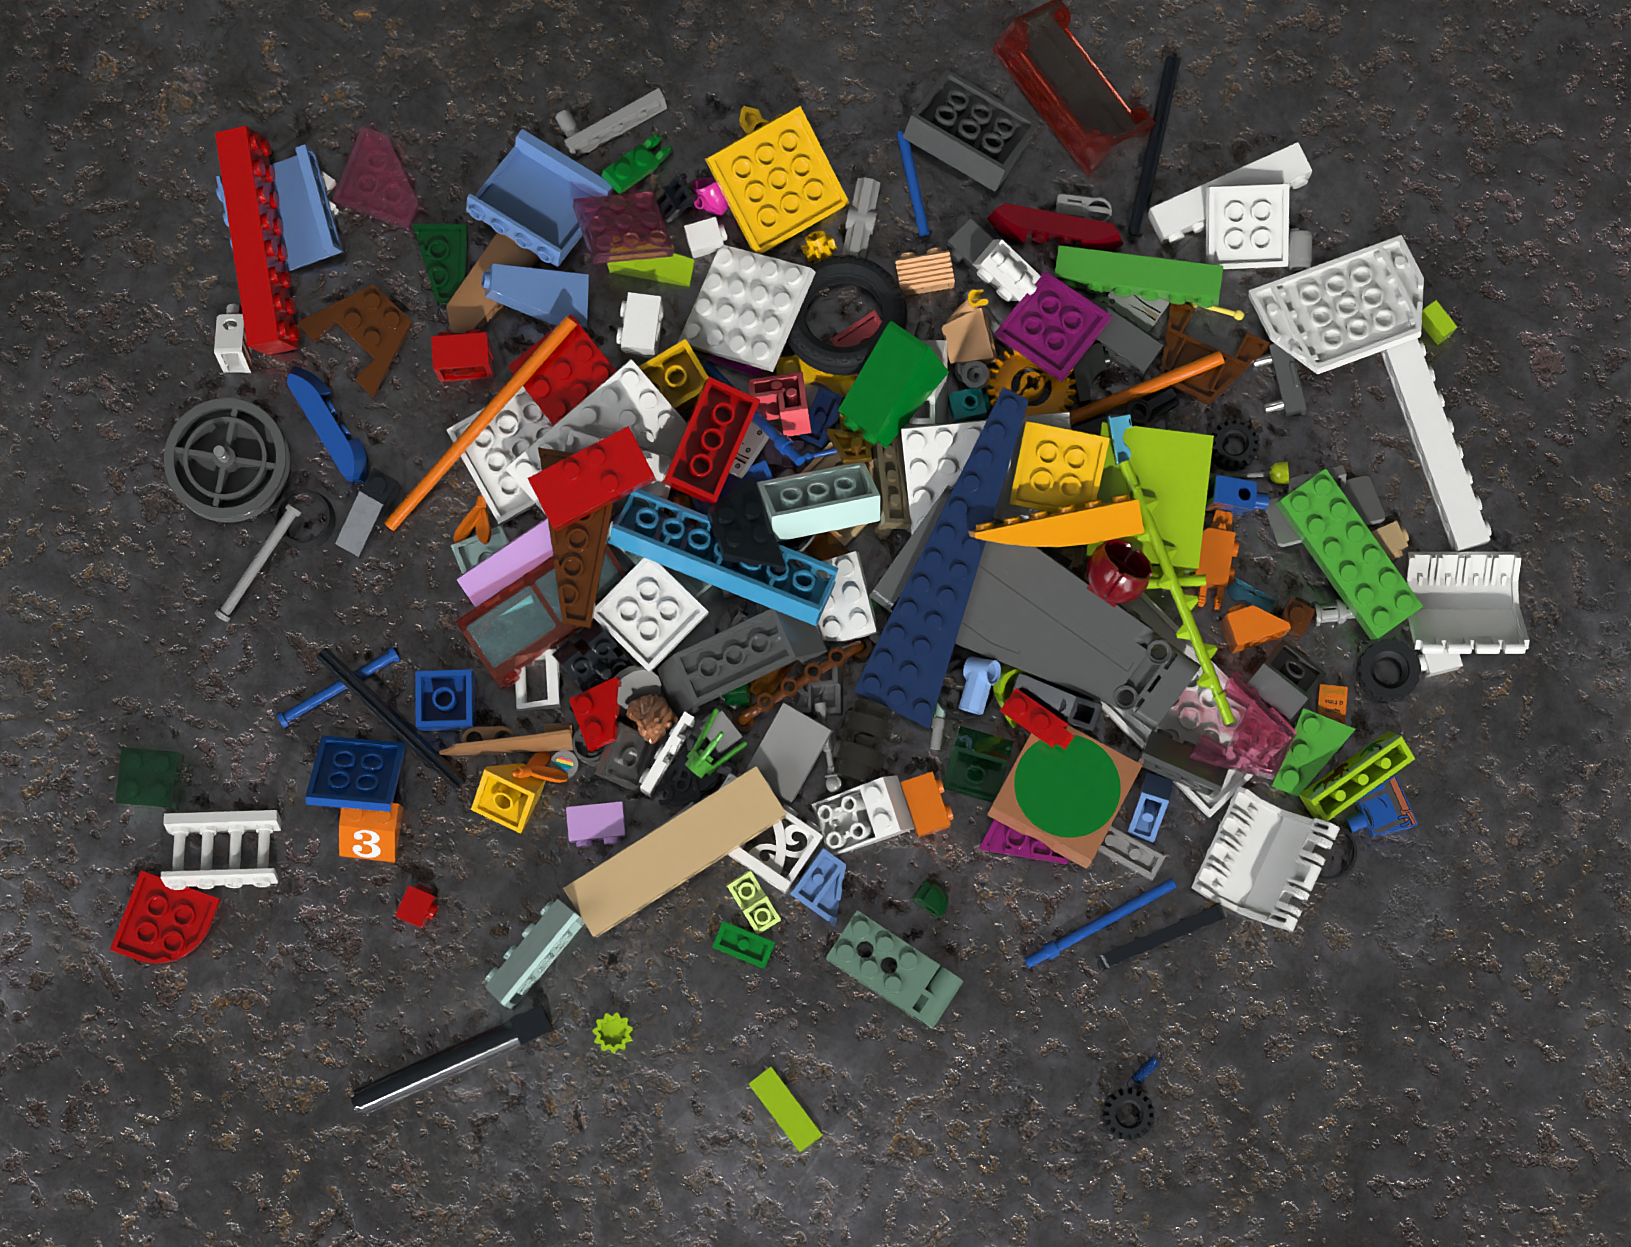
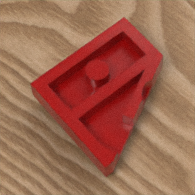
(597, 713)

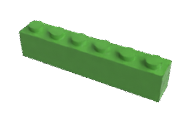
(1139, 276)

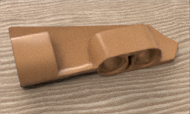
(469, 305)
(555, 738)

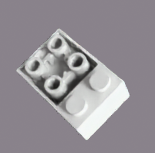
(863, 815)

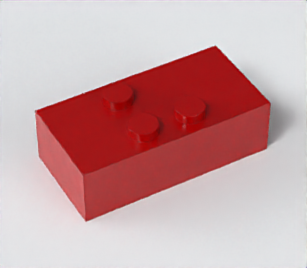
(710, 441)
(591, 479)

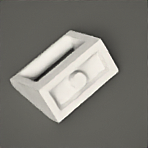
(553, 686)

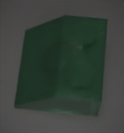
(978, 764)

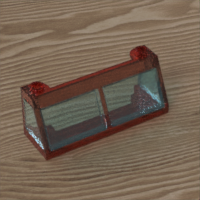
(526, 620)

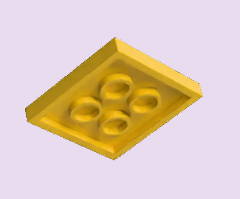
(1057, 467)

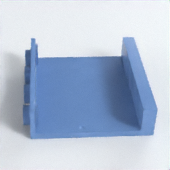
(303, 209)

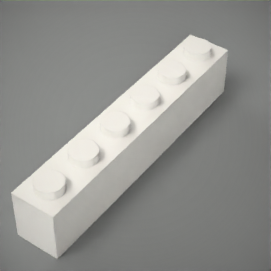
(1188, 210)

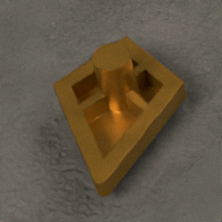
(850, 446)

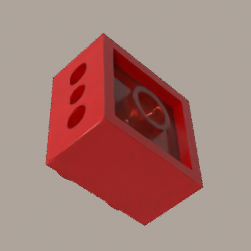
(462, 355)

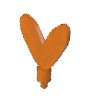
(476, 518)
(537, 768)

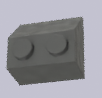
(1286, 679)

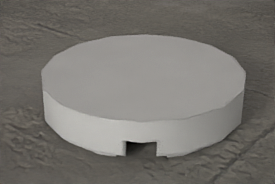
(635, 684)

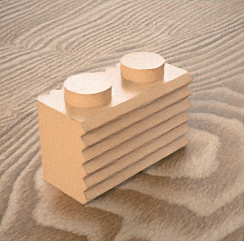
(924, 272)

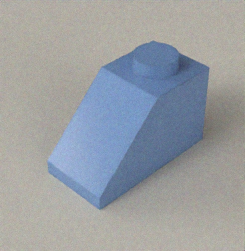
(1150, 807)

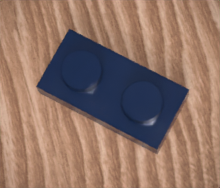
(822, 416)

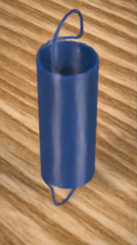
(1145, 1070)

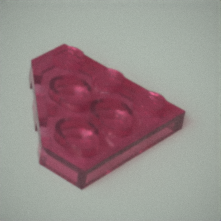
(376, 182)

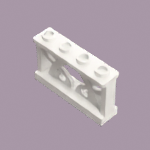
(772, 869)

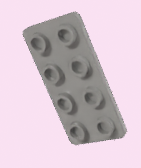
(1357, 490)

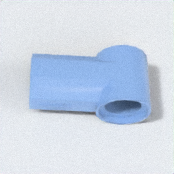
(979, 677)

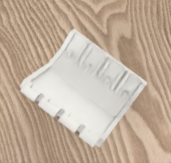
(1466, 602)

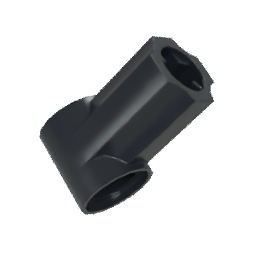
(1153, 406)

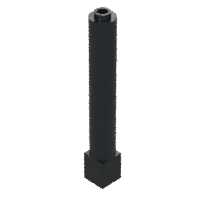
(452, 1061)

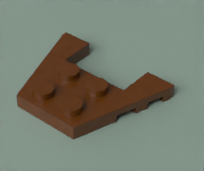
(372, 323)
(1183, 349)

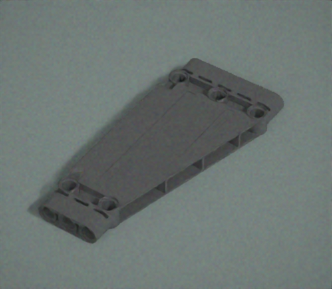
(1047, 623)

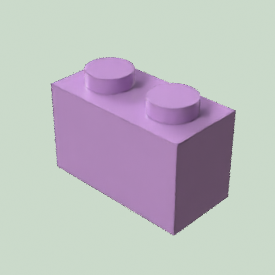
(596, 823)

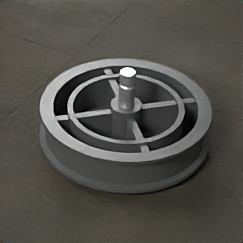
(227, 460)

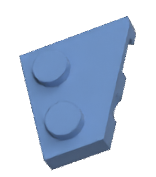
(821, 886)

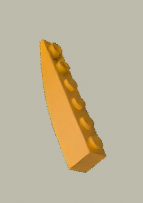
(1069, 526)

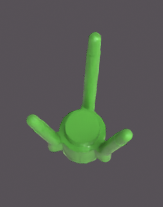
(701, 761)

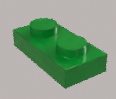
(743, 945)

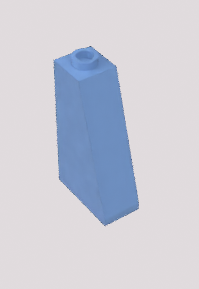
(538, 292)

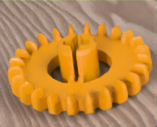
(1017, 363)

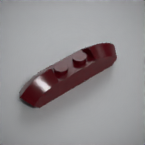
(1047, 226)

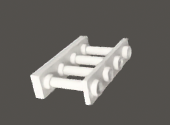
(210, 824)

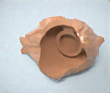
(651, 716)

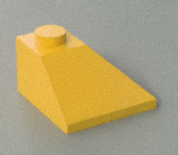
(507, 797)

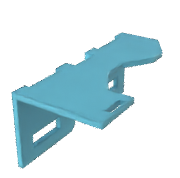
(1117, 428)
(1239, 593)

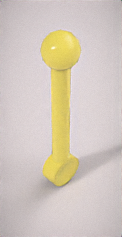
(1238, 314)

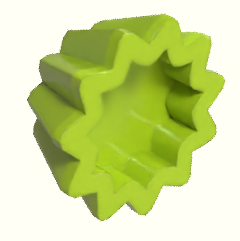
(612, 1032)

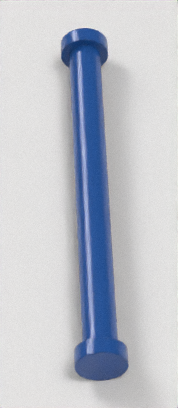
(336, 687)

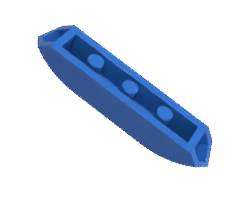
(310, 394)

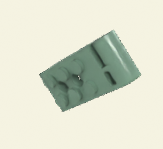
(916, 986)

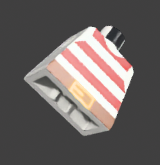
(231, 341)

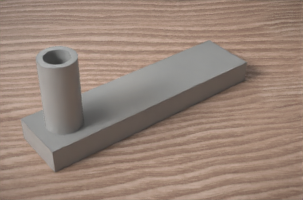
(583, 141)

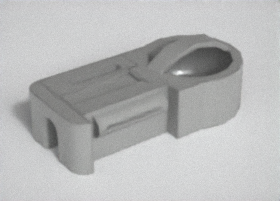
(1080, 206)

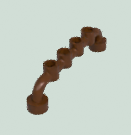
(744, 719)

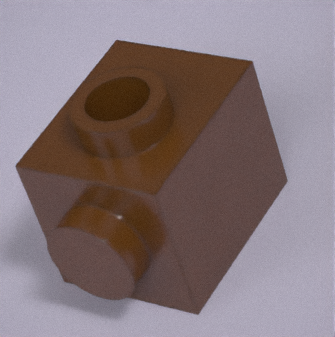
(1298, 615)

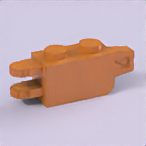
(1216, 556)

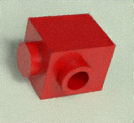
(417, 906)

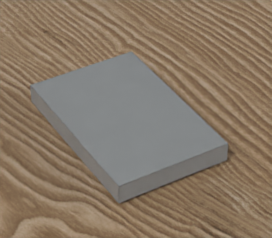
(789, 751)

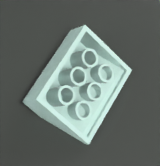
(534, 954)

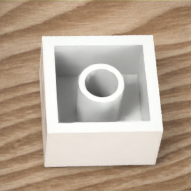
(642, 326)

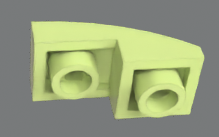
(753, 902)

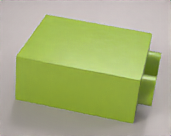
(1176, 472)

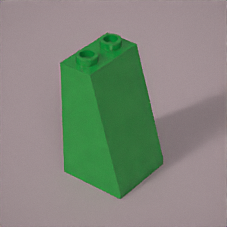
(891, 386)

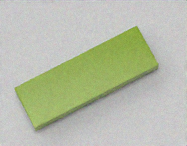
(785, 1109)

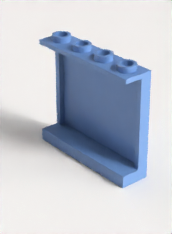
(534, 197)

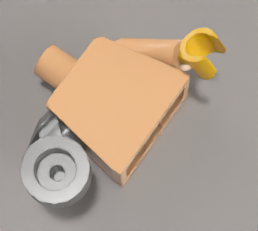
(970, 342)

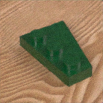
(444, 257)

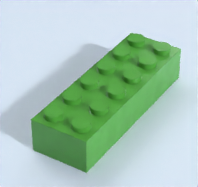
(1348, 554)

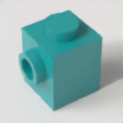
(968, 405)

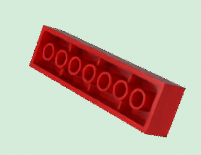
(257, 240)

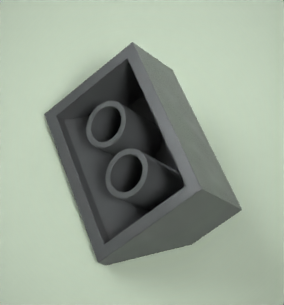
(1172, 761)

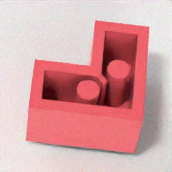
(783, 399)

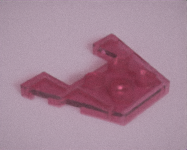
(1259, 740)

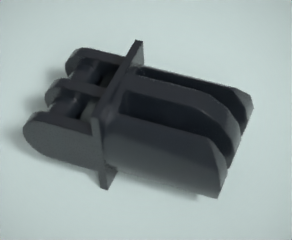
(676, 198)

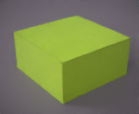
(1437, 322)

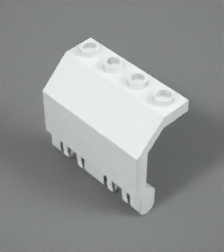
(1262, 859)

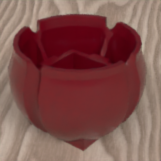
(1118, 572)

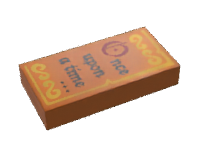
(1332, 702)

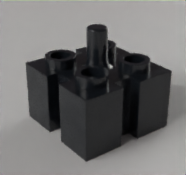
(591, 658)

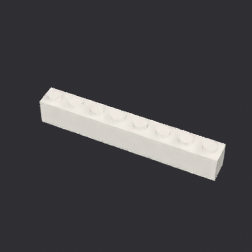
(1436, 446)

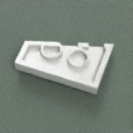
(666, 753)

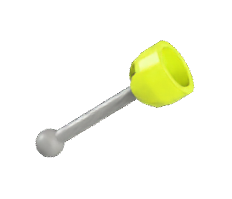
(1278, 473)

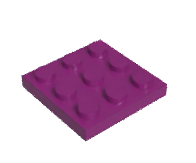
(1053, 326)

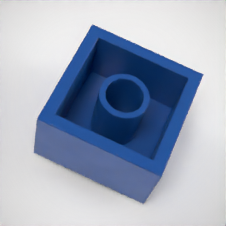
(445, 700)

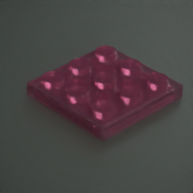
(623, 227)

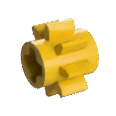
(819, 246)

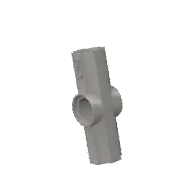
(861, 217)

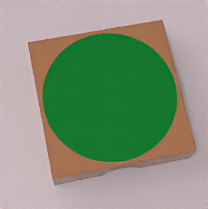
(1066, 794)

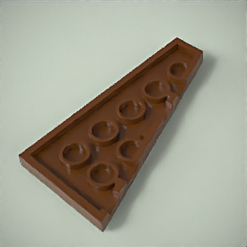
(578, 556)

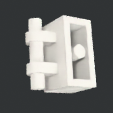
(1006, 271)

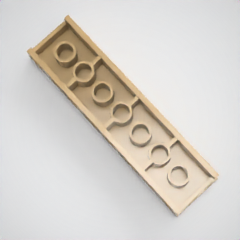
(675, 852)

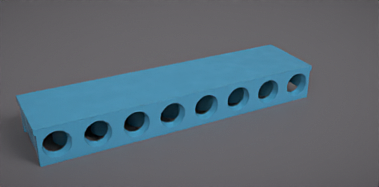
(696, 553)

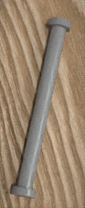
(257, 563)

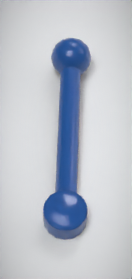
(809, 455)

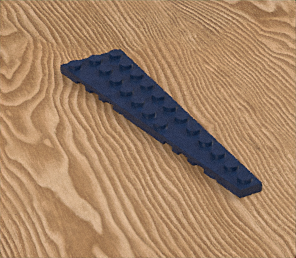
(923, 628)

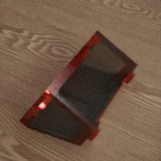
(1069, 87)

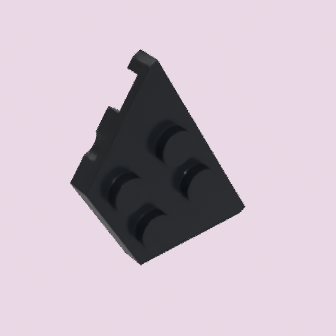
(745, 529)

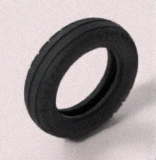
(855, 271)

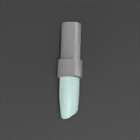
(938, 726)

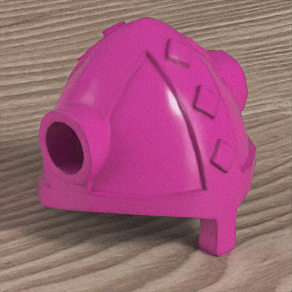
(709, 196)

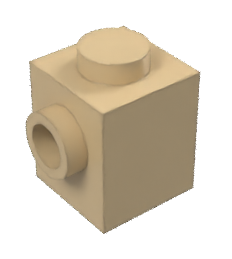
(1392, 539)

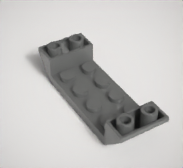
(736, 659)

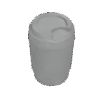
(1299, 249)

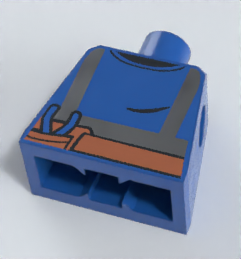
(1234, 496)
(1382, 810)

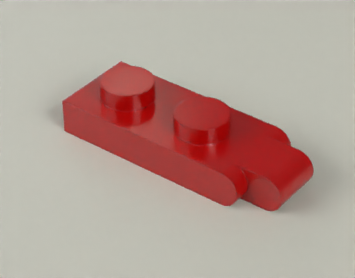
(1037, 719)

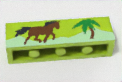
(1356, 776)

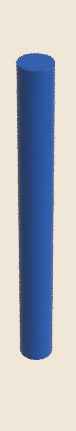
(913, 185)

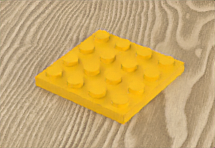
(777, 180)

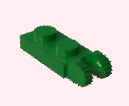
(635, 164)

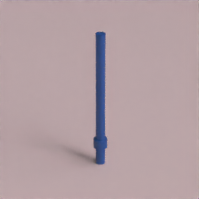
(782, 442)
(1051, 949)

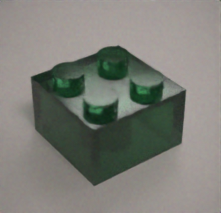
(149, 779)

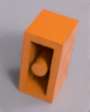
(926, 804)

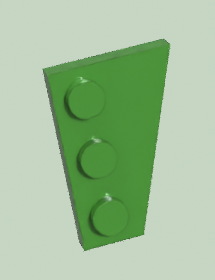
(1312, 748)

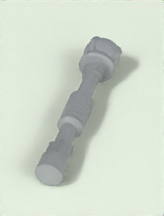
(833, 782)

